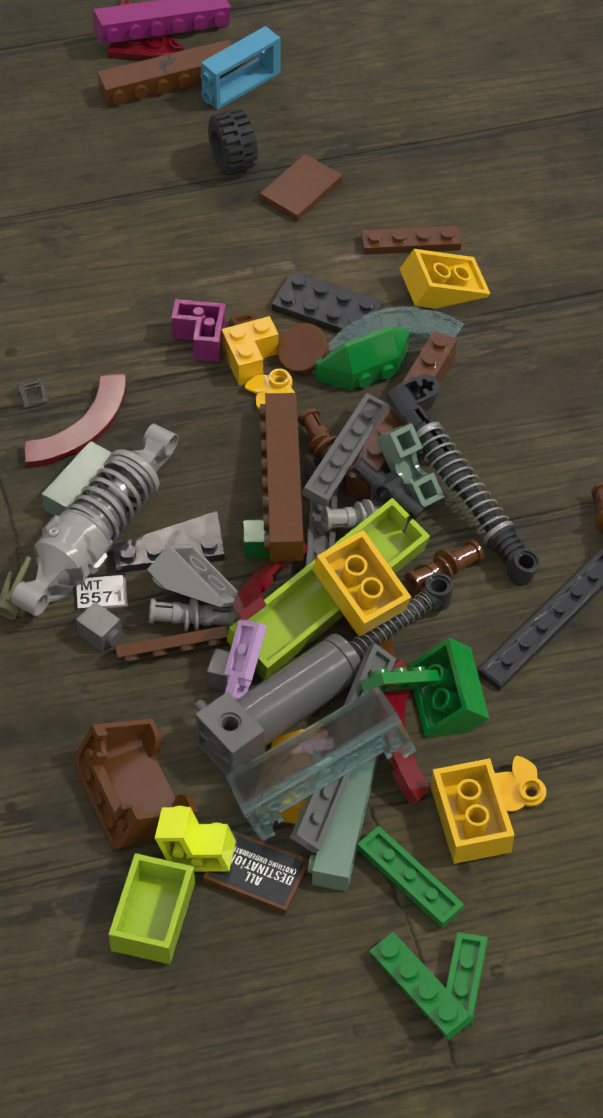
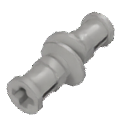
(348, 516)
(191, 614)

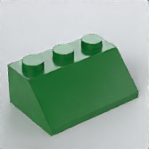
(456, 700)

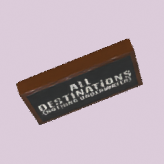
(261, 874)

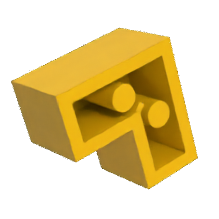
(248, 345)

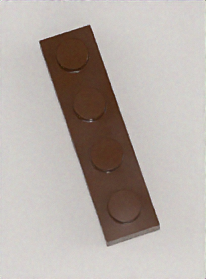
(406, 239)
(183, 641)

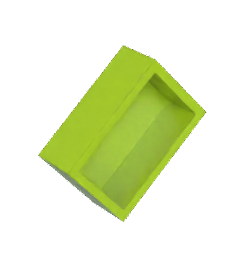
(152, 908)

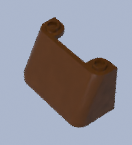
(126, 780)

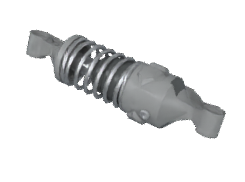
(84, 532)

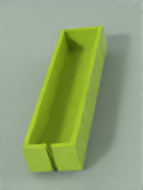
(303, 606)

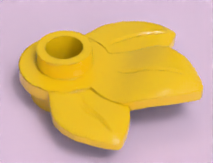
(276, 382)
(516, 784)

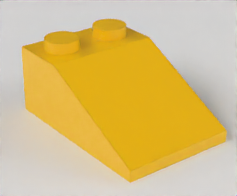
(442, 279)

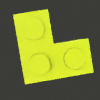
(194, 844)

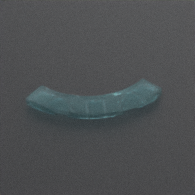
(414, 319)

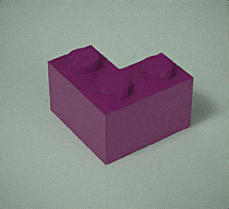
(202, 324)

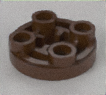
(302, 347)

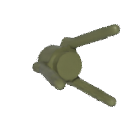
(7, 609)

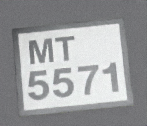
(104, 589)

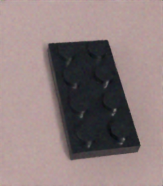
(322, 302)

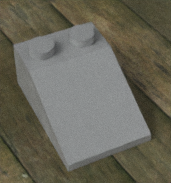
(191, 574)

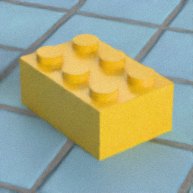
(361, 583)
(472, 811)

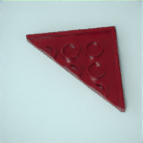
(143, 48)

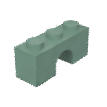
(400, 450)

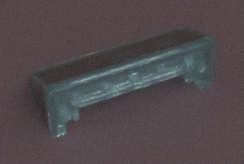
(317, 758)

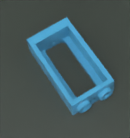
(249, 76)

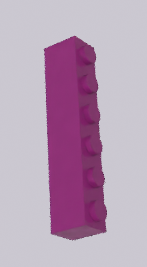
(158, 18)

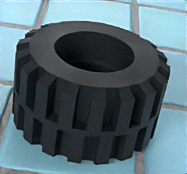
(232, 141)

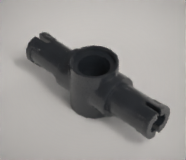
(387, 486)

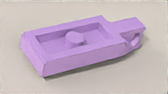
(243, 657)

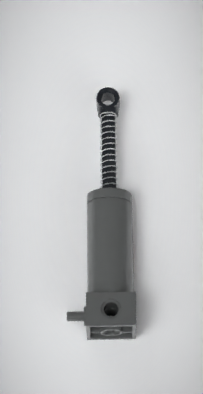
(240, 729)

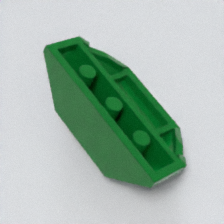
(364, 359)

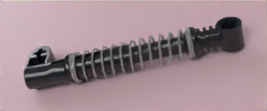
(456, 475)

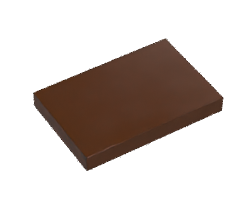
(301, 187)

